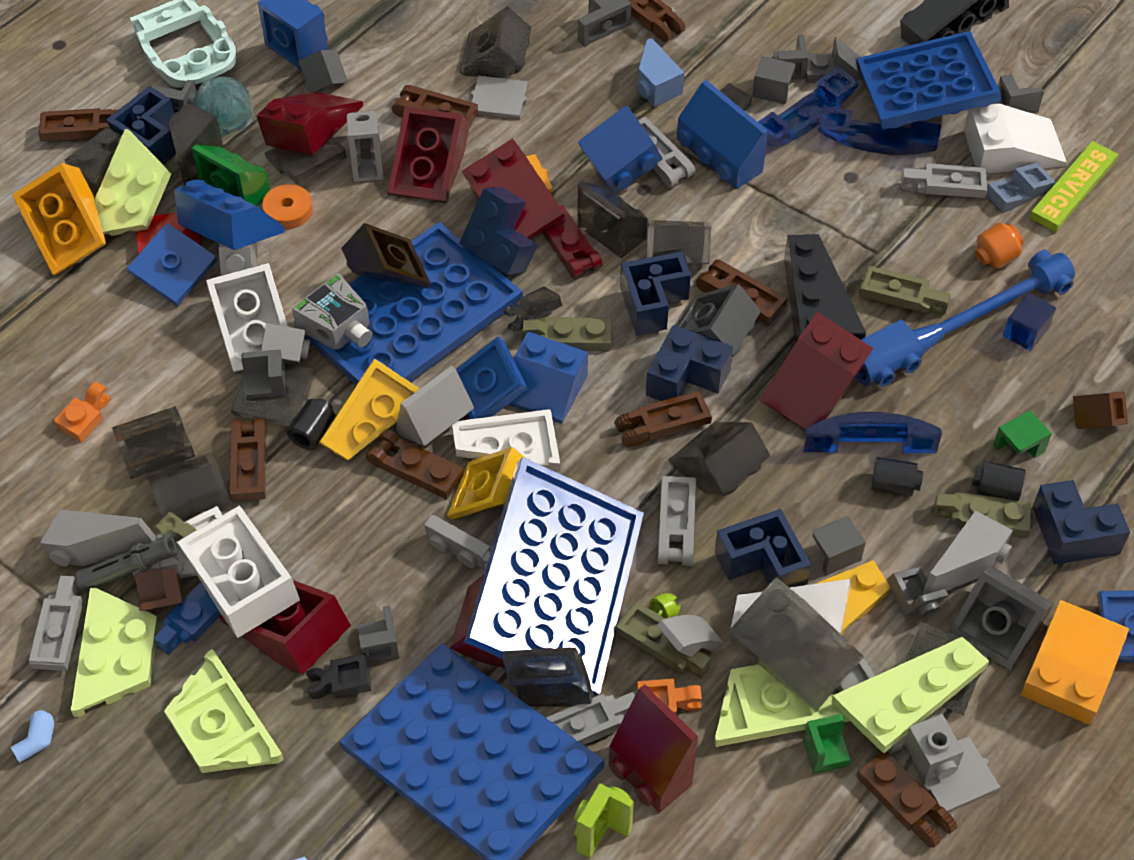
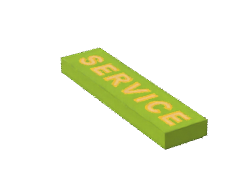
(1074, 186)

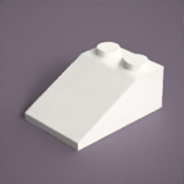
(1011, 138)
(243, 307)
(239, 571)

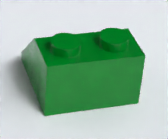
(231, 173)

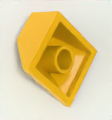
(485, 483)

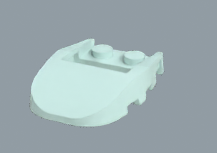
(199, 63)

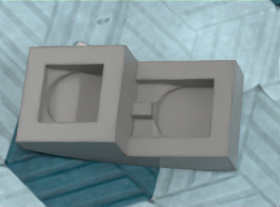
(690, 634)

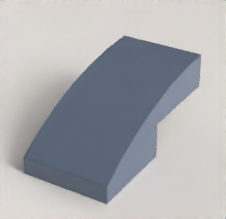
(1023, 186)

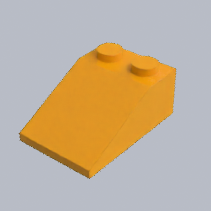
(61, 216)
(1075, 662)

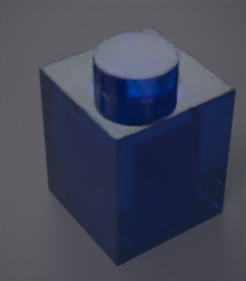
(1029, 321)

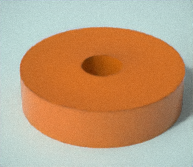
(289, 195)

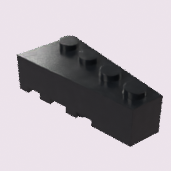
(945, 18)
(816, 286)

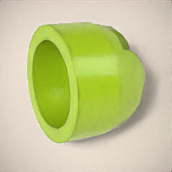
(665, 605)

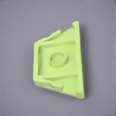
(130, 188)
(114, 652)
(762, 708)
(219, 722)

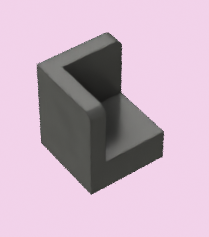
(798, 57)
(322, 70)
(773, 80)
(1022, 99)
(263, 374)
(840, 544)
(379, 639)

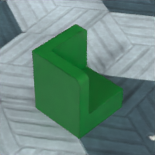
(1024, 434)
(826, 744)

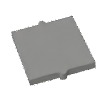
(500, 97)
(967, 784)

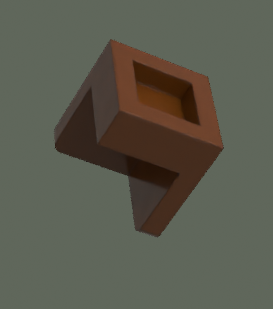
(1100, 410)
(159, 587)

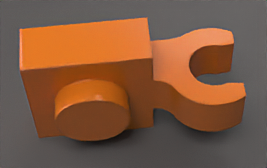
(82, 417)
(686, 698)

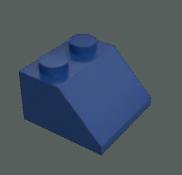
(293, 28)
(620, 150)
(551, 374)

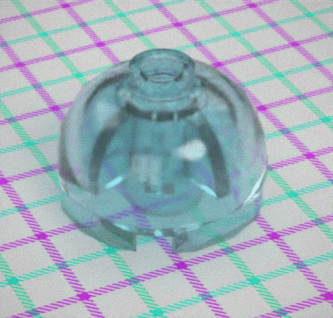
(227, 100)

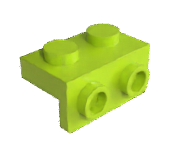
(605, 809)

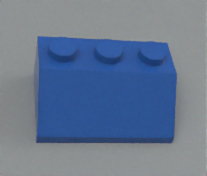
(722, 135)
(223, 216)

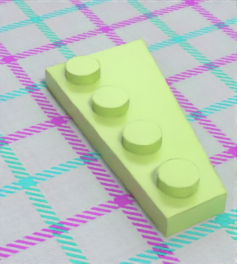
(909, 692)

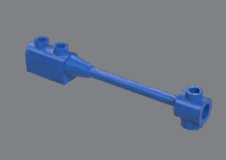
(903, 348)

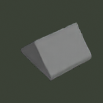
(433, 408)

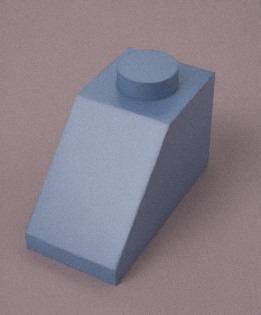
(658, 75)

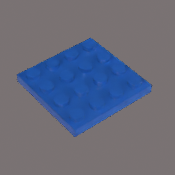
(928, 80)

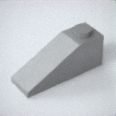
(92, 537)
(974, 549)

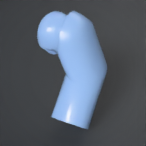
(38, 737)

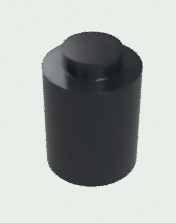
(311, 423)
(896, 477)
(999, 480)

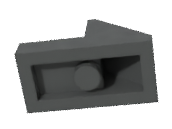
(603, 19)
(841, 56)

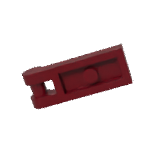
(572, 245)

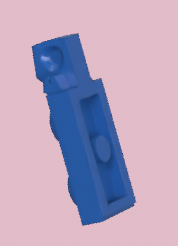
(187, 620)

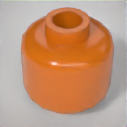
(999, 245)

